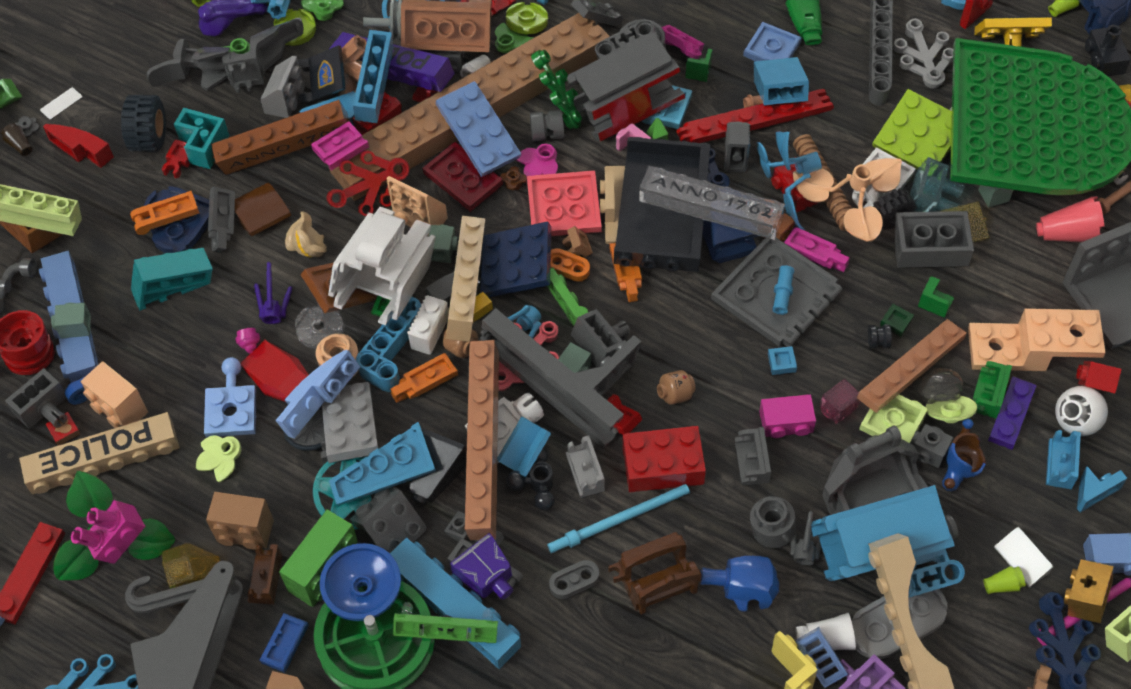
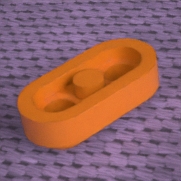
(569, 264)

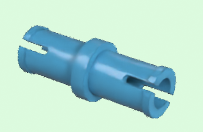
(783, 290)

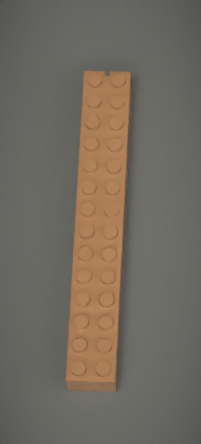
(505, 84)

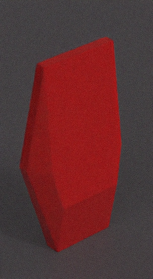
(274, 370)

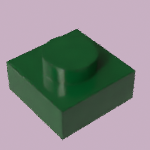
(897, 319)

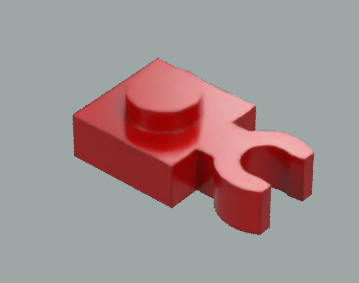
(175, 159)

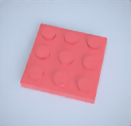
(565, 201)

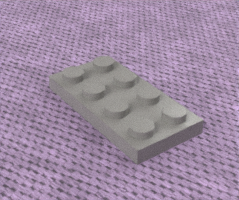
(350, 424)

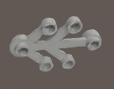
(932, 75)

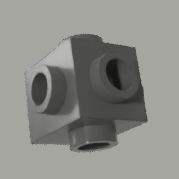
(931, 445)

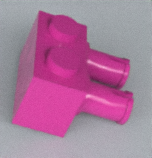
(111, 531)

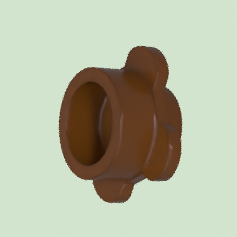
(513, 183)

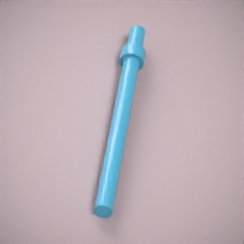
(574, 537)

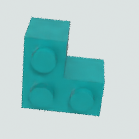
(200, 132)

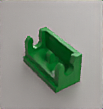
(991, 388)

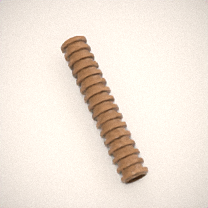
(837, 200)

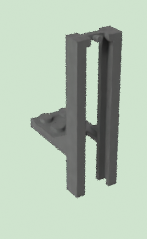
(572, 394)

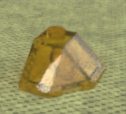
(187, 564)

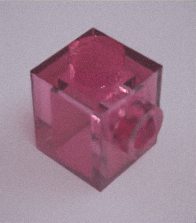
(839, 401)

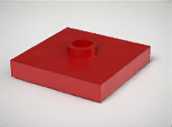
(973, 10)

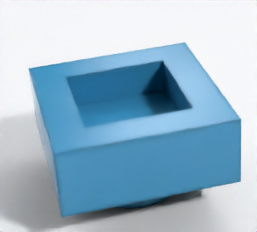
(782, 360)

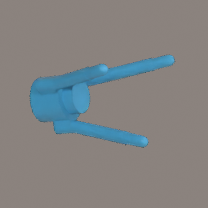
(528, 318)

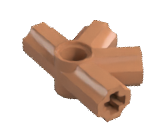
(351, 54)

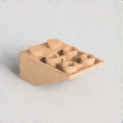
(415, 205)

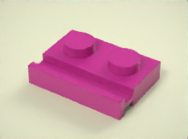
(340, 145)

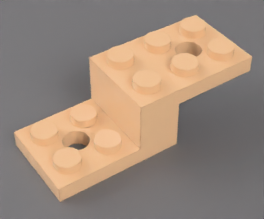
(1037, 339)

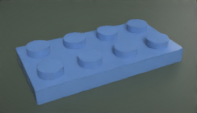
(478, 128)

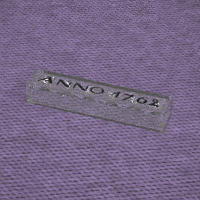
(711, 202)

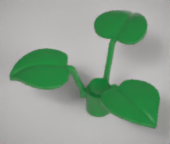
(76, 560)

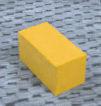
(482, 306)

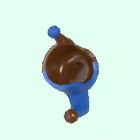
(963, 457)

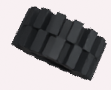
(894, 203)

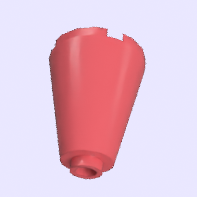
(1072, 223)

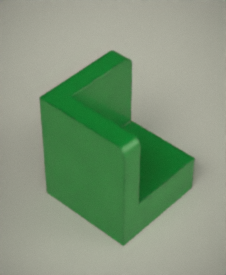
(699, 68)
(934, 300)

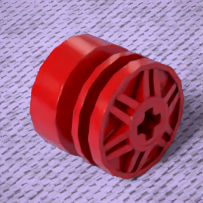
(25, 342)

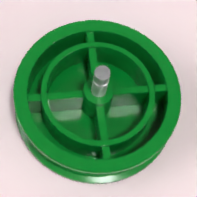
(367, 652)

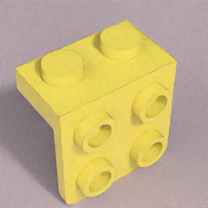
(799, 665)

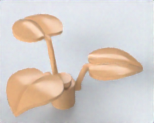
(860, 222)

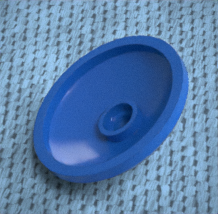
(358, 567)

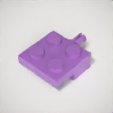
(870, 675)

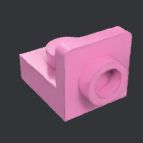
(630, 131)

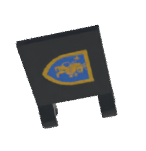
(325, 75)

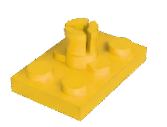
(1013, 28)

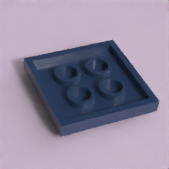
(516, 259)

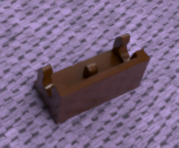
(265, 575)

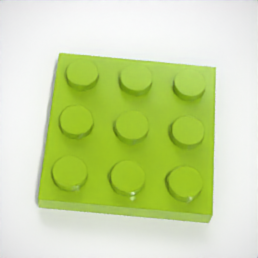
(916, 131)

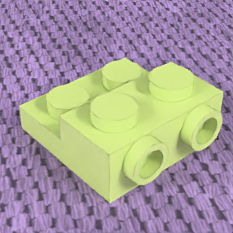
(900, 412)

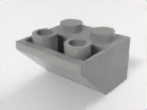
(283, 89)

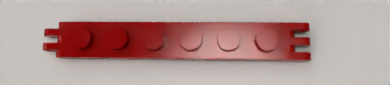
(757, 116)

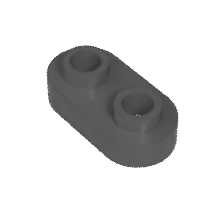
(572, 579)

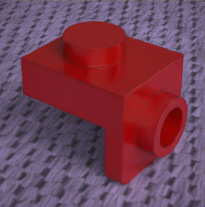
(630, 418)

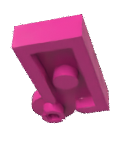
(687, 44)

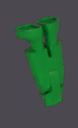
(806, 19)

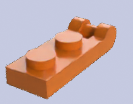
(164, 212)

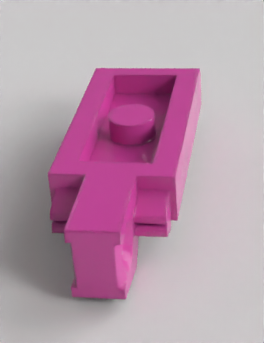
(817, 249)

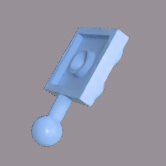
(219, 399)

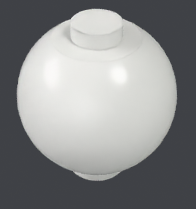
(1081, 410)

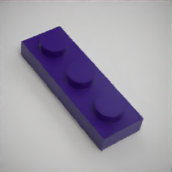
(1012, 413)

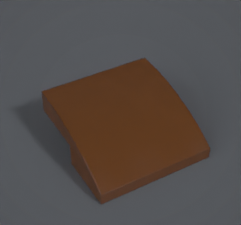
(260, 209)

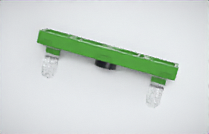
(445, 626)

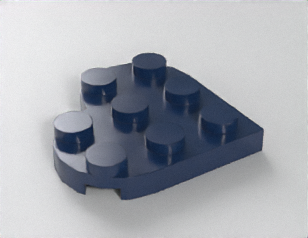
(182, 233)

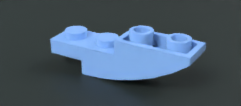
(318, 387)

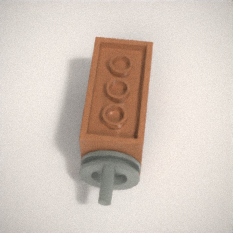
(439, 24)

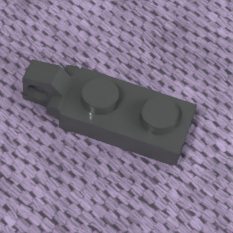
(221, 217)

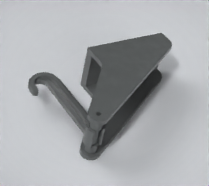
(194, 642)

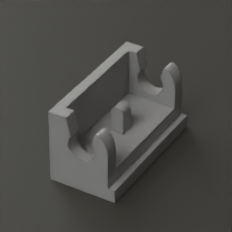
(585, 468)

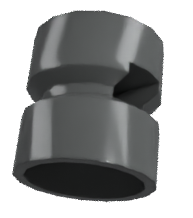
(546, 125)

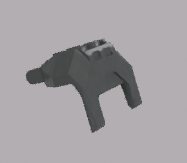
(872, 472)

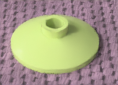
(952, 410)

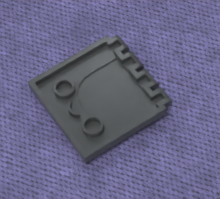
(751, 295)

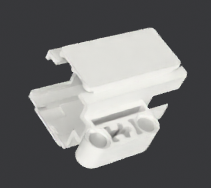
(383, 262)

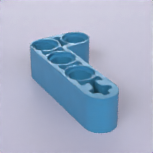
(382, 358)

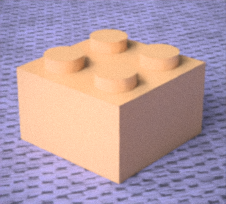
(113, 396)

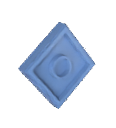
(771, 44)

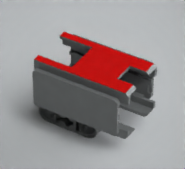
(626, 80)

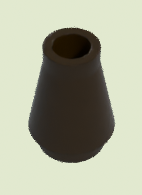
(16, 138)

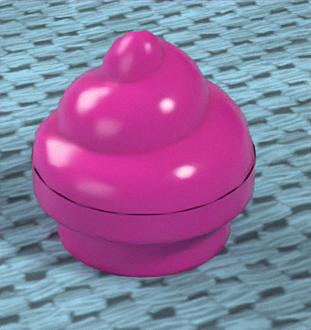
(247, 339)

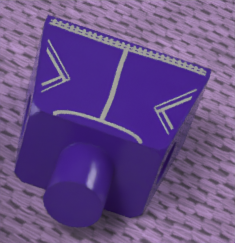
(484, 568)

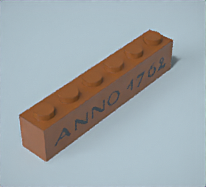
(278, 137)

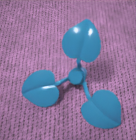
(803, 164)

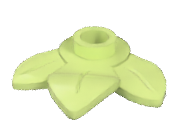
(216, 458)

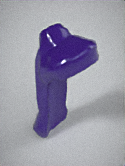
(218, 14)

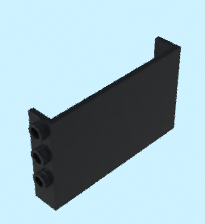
(651, 234)

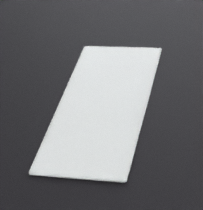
(61, 103)

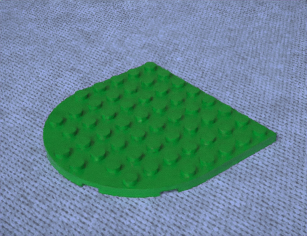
(1035, 121)

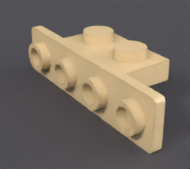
(612, 189)

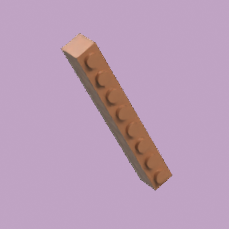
(482, 440)

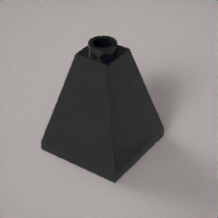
(449, 461)

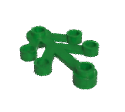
(559, 96)

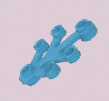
(94, 677)

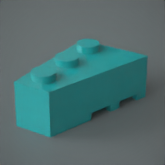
(169, 273)

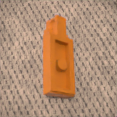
(627, 277)
(424, 378)

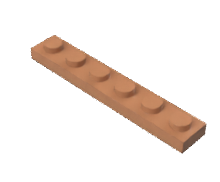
(911, 366)

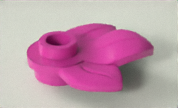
(536, 162)

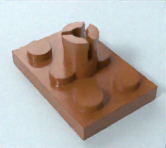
(318, 281)

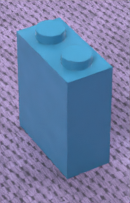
(781, 81)

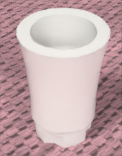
(837, 631)

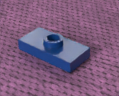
(284, 642)

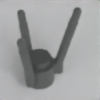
(805, 551)

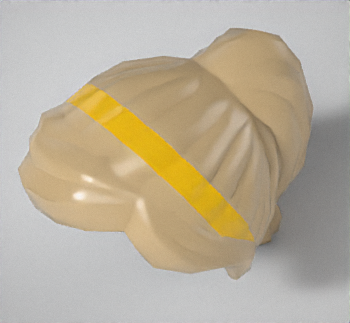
(304, 238)

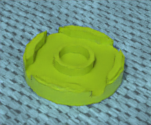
(526, 18)
(308, 24)

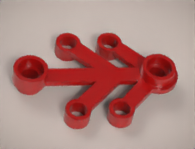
(371, 181)

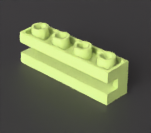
(39, 210)

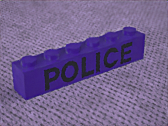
(413, 66)

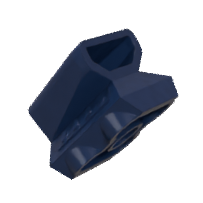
(727, 242)

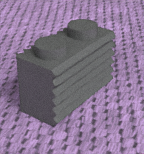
(737, 147)

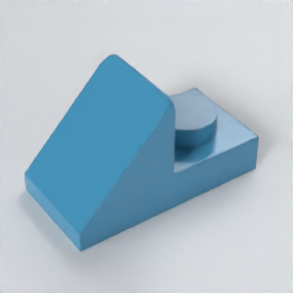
(1094, 489)

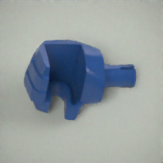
(745, 580)

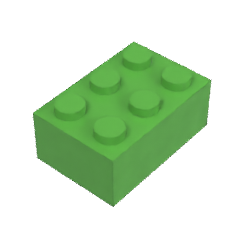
(304, 567)

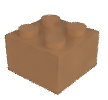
(240, 520)

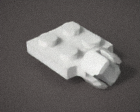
(870, 193)
(511, 412)

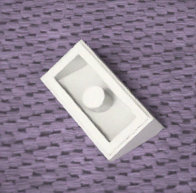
(1021, 552)

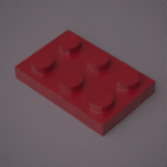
(459, 178)

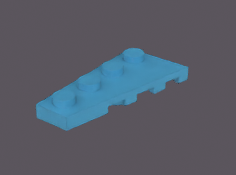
(393, 464)

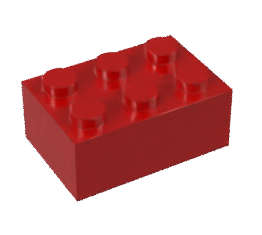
(663, 459)

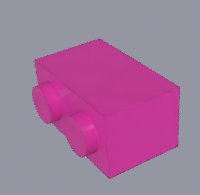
(787, 416)

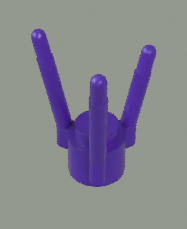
(271, 311)

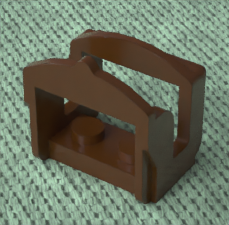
(662, 584)

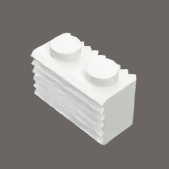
(428, 324)

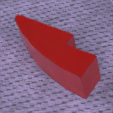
(79, 144)

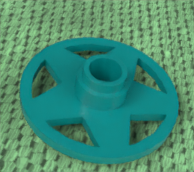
(322, 485)

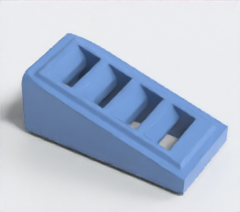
(809, 638)

